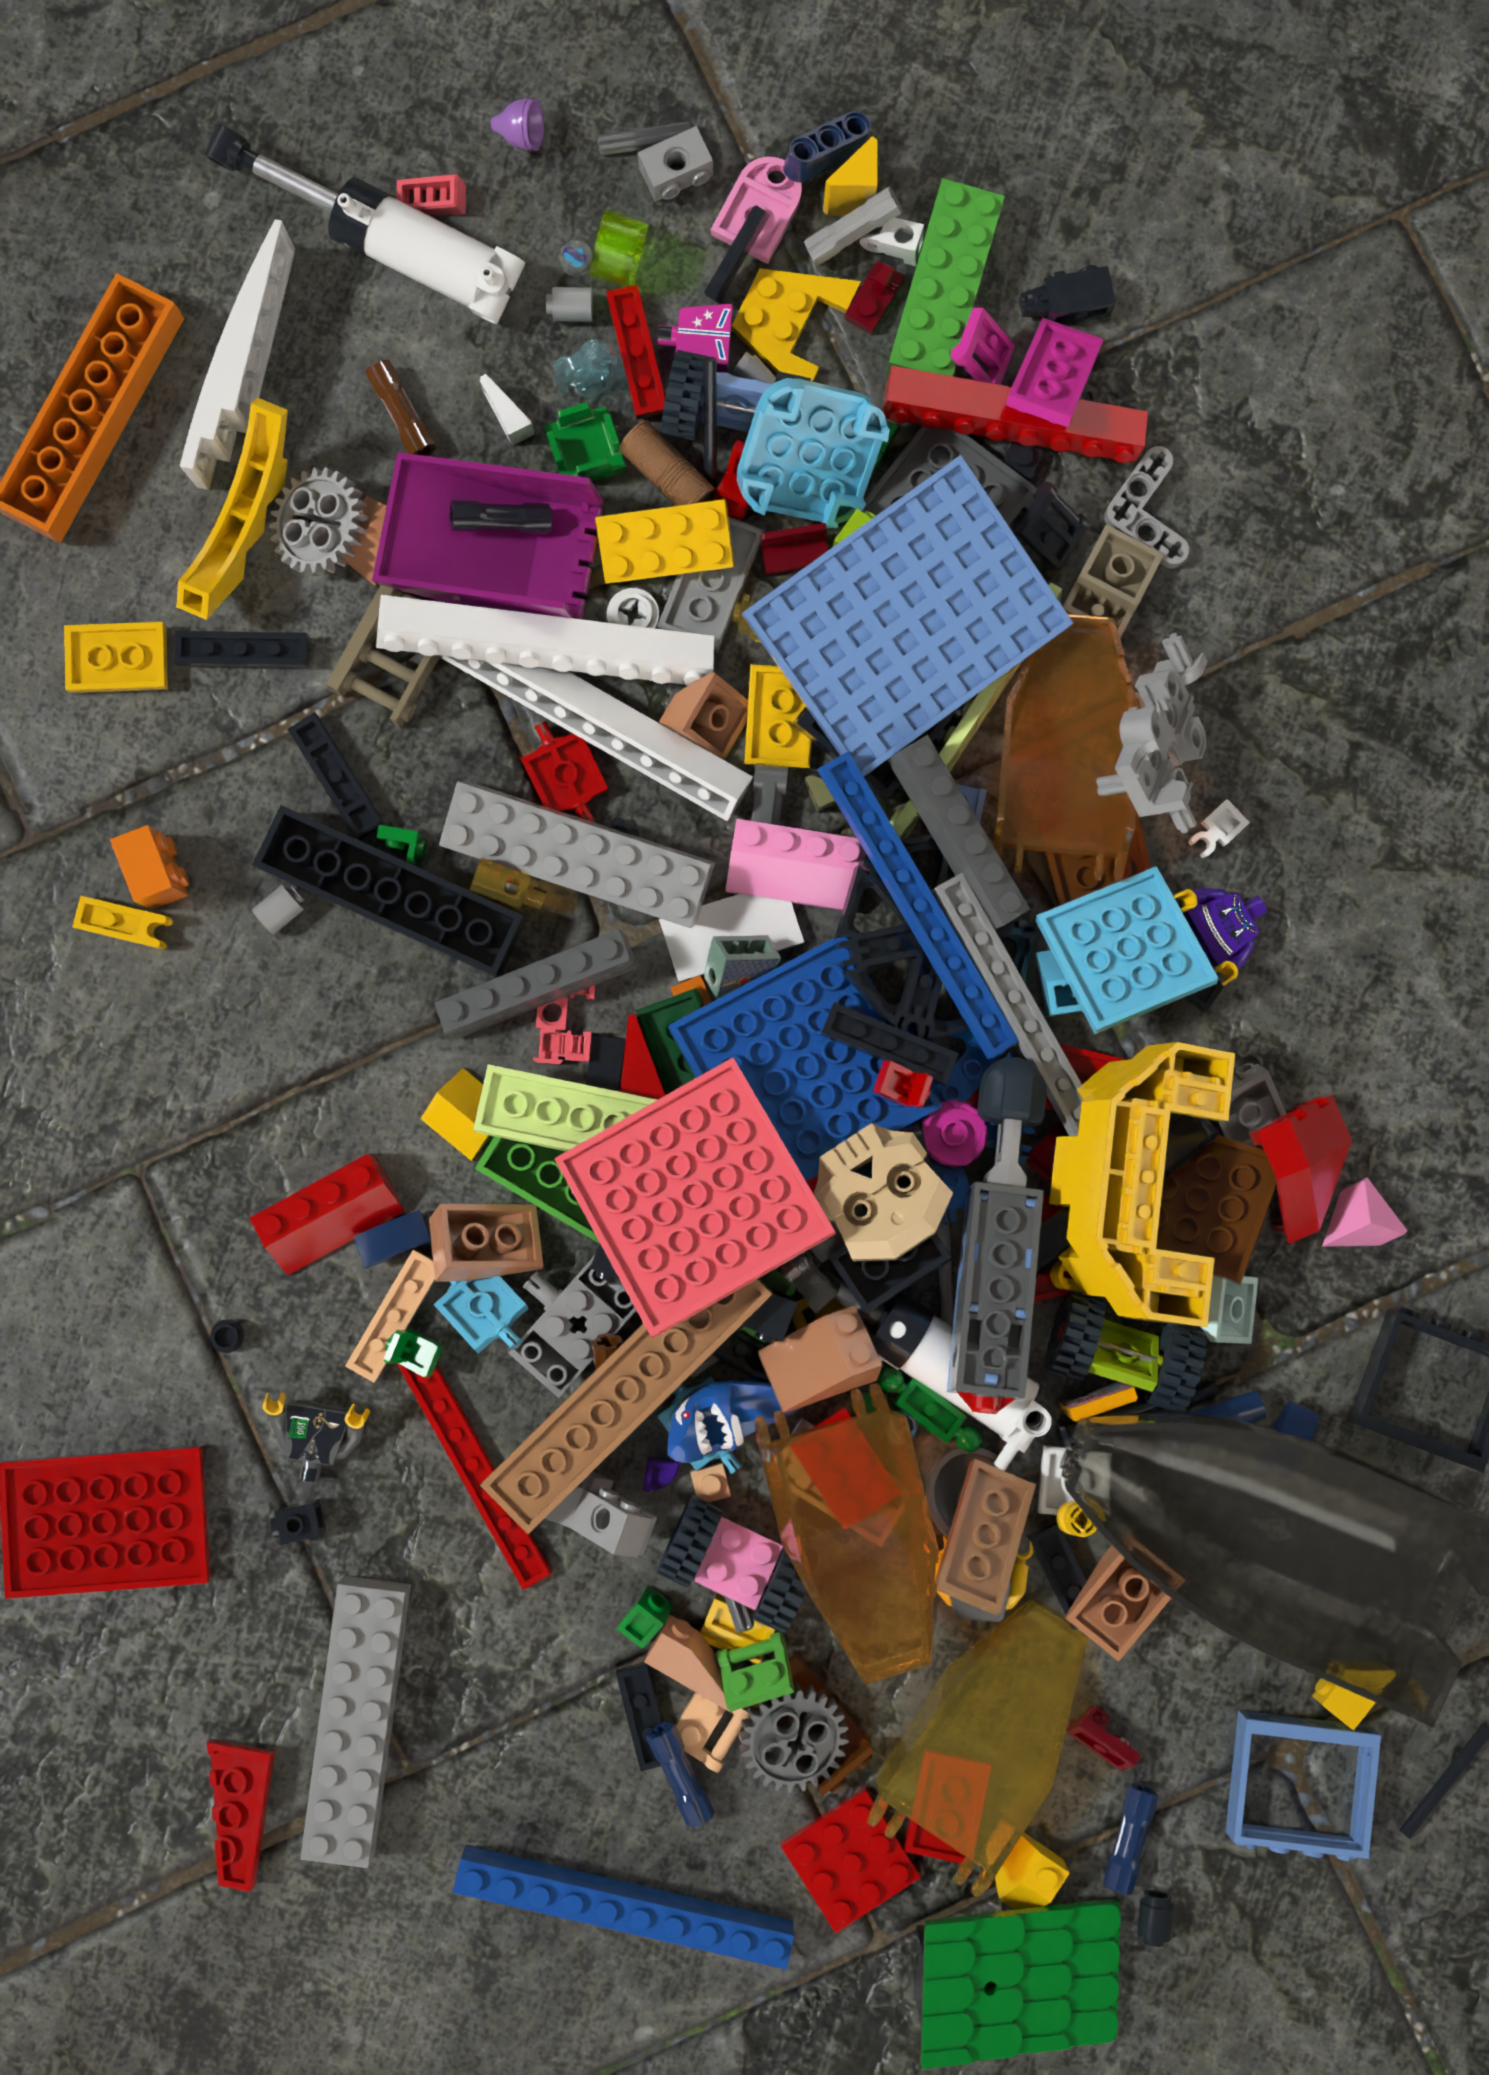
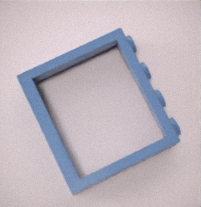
(1310, 1843)

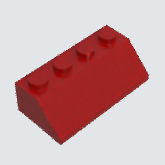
(327, 1214)

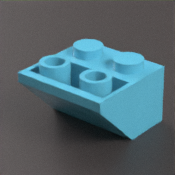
(1055, 990)

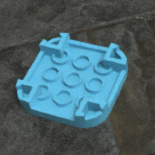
(811, 451)

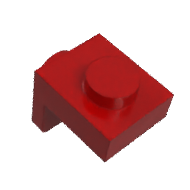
(903, 1085)

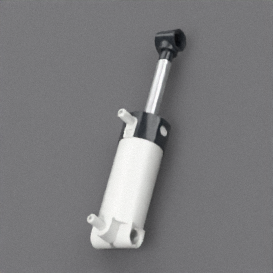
(390, 231)
(920, 1345)

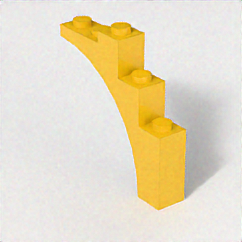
(242, 519)

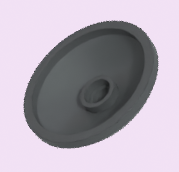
(946, 1484)

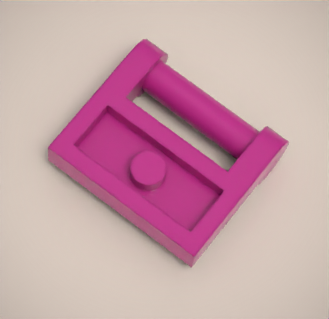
(989, 343)

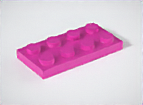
(1054, 372)

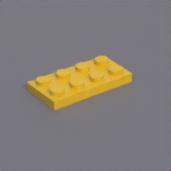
(665, 541)

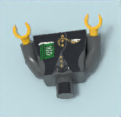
(314, 1432)

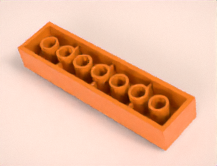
(88, 407)

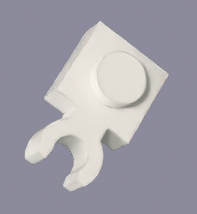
(1221, 826)

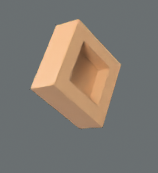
(711, 1482)

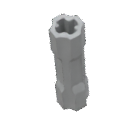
(872, 214)

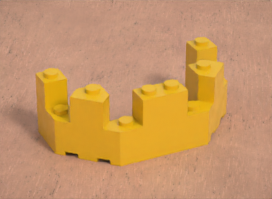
(1116, 1177)

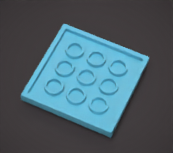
(1126, 950)

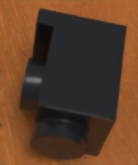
(308, 1515)

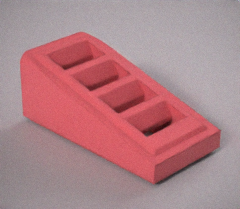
(450, 187)

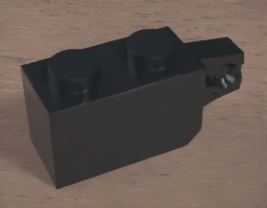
(1071, 296)

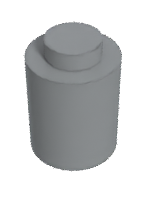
(570, 304)
(279, 908)

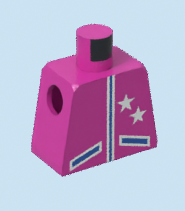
(701, 331)

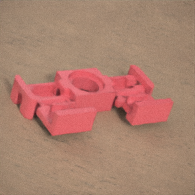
(562, 1043)

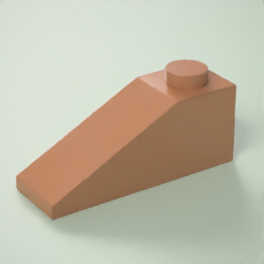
(688, 1659)

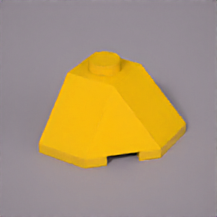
(1030, 1875)

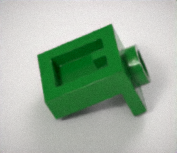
(399, 838)
(645, 1617)

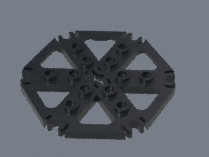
(899, 943)

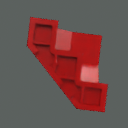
(1307, 1159)

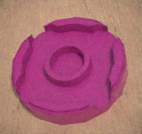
(945, 1134)

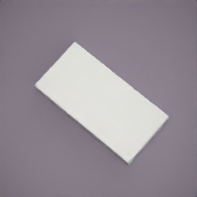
(729, 917)

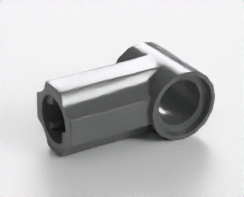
(769, 790)

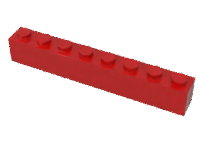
(981, 410)

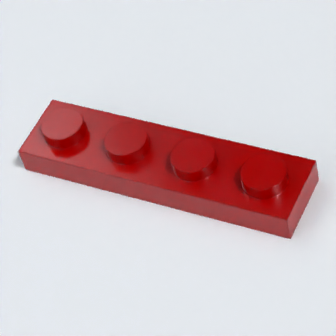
(636, 351)

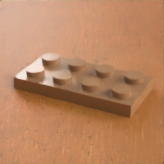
(984, 1537)

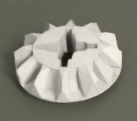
(626, 600)

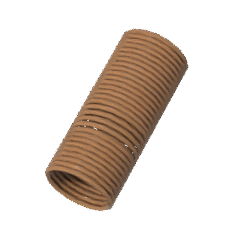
(661, 463)

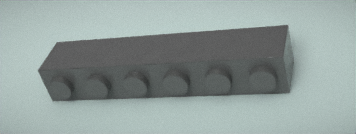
(957, 830)
(536, 984)

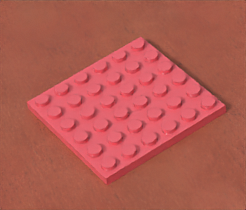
(694, 1197)

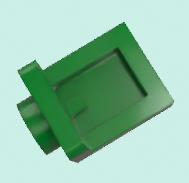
(413, 1351)

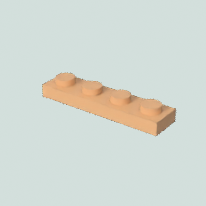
(393, 1314)

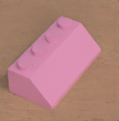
(792, 864)

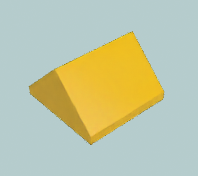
(852, 182)
(455, 1111)

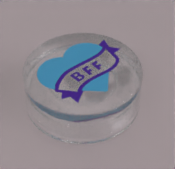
(575, 258)

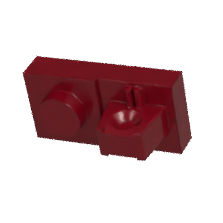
(874, 297)
(1092, 1733)

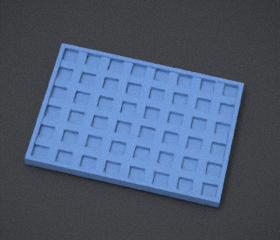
(908, 617)

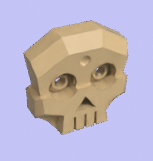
(895, 1216)

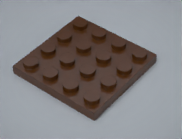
(1217, 1205)

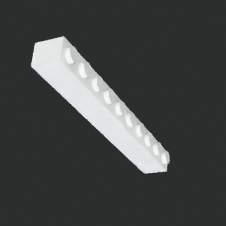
(543, 641)
(618, 732)

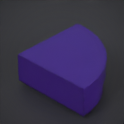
(659, 1473)

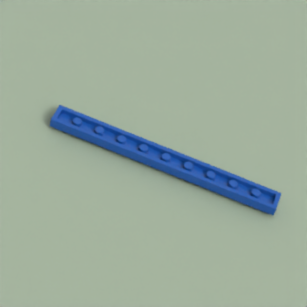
(917, 905)

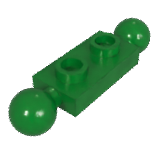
(929, 1410)

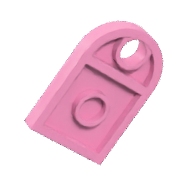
(755, 189)

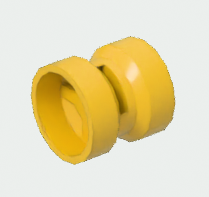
(1070, 1518)

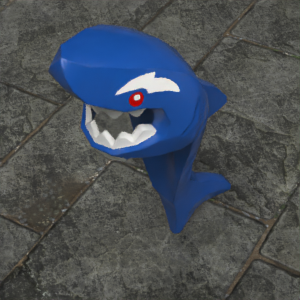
(719, 1417)

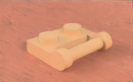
(697, 1725)

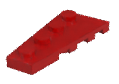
(241, 1795)

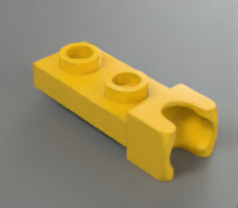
(119, 922)

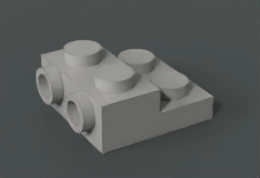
(1252, 1103)

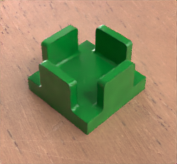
(585, 443)

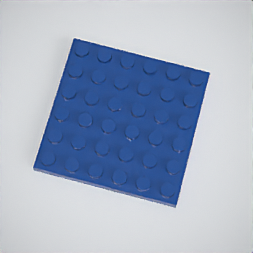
(805, 1082)

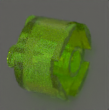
(618, 248)

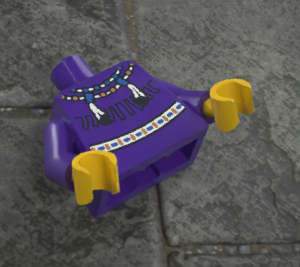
(1222, 926)

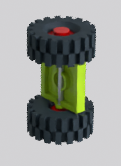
(1161, 1364)

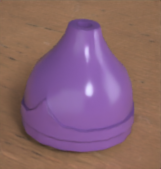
(521, 124)

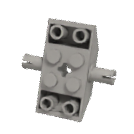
(552, 1346)

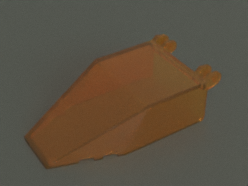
(1057, 743)
(858, 1532)

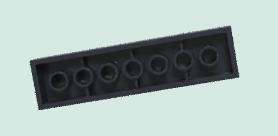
(389, 892)

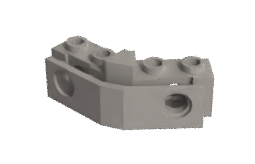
(605, 1517)

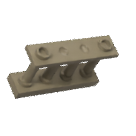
(361, 650)

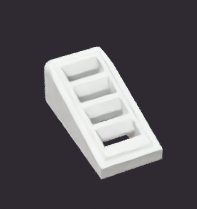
(511, 418)

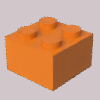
(150, 867)

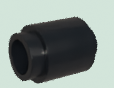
(1155, 1918)

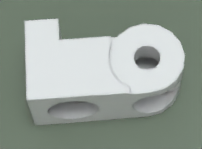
(896, 239)

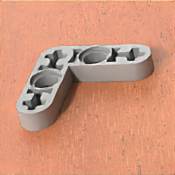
(1138, 517)

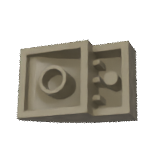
(1113, 578)

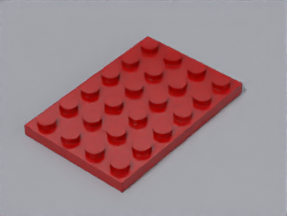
(104, 1522)

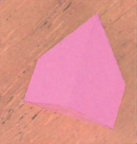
(1362, 1218)

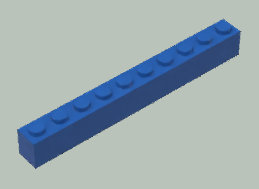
(624, 1907)

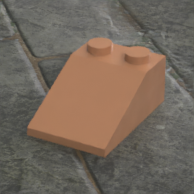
(484, 1241)
(821, 1360)
(1116, 1604)

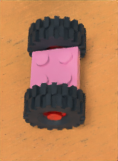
(733, 1564)

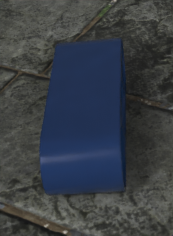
(826, 146)

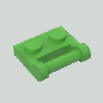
(759, 1681)

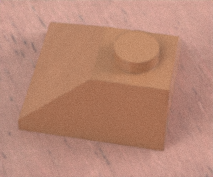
(366, 554)
(708, 714)

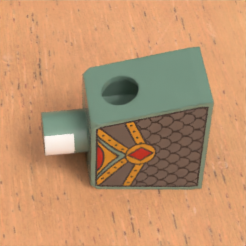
(738, 961)

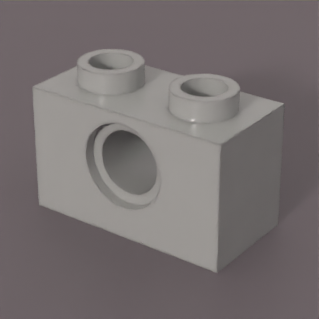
(683, 149)

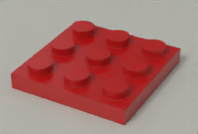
(848, 1861)

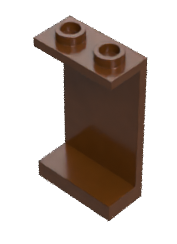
(858, 1749)

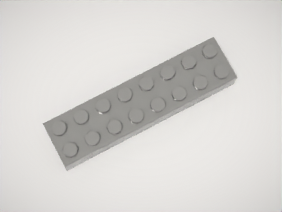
(577, 853)
(355, 1722)

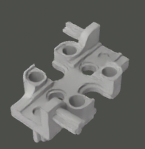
(1157, 729)

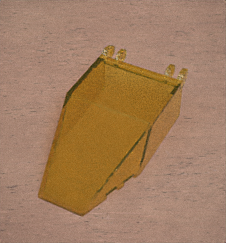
(987, 1741)

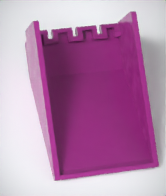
(487, 566)

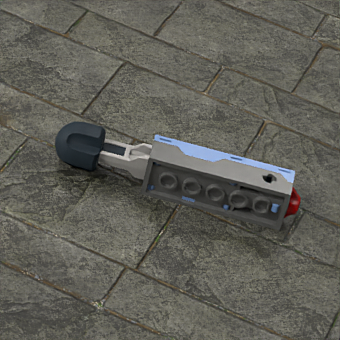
(999, 1250)

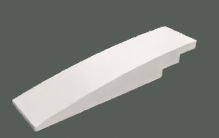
(239, 360)

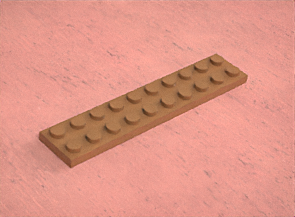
(611, 1407)

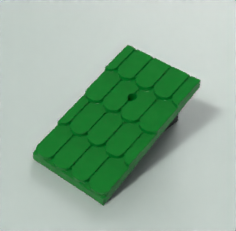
(1017, 1982)

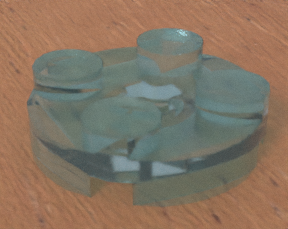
(584, 366)

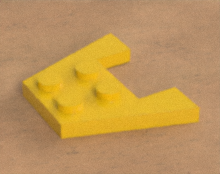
(779, 310)

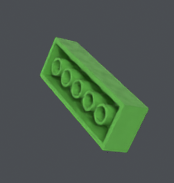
(946, 278)

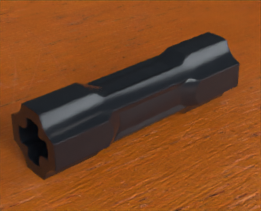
(477, 516)

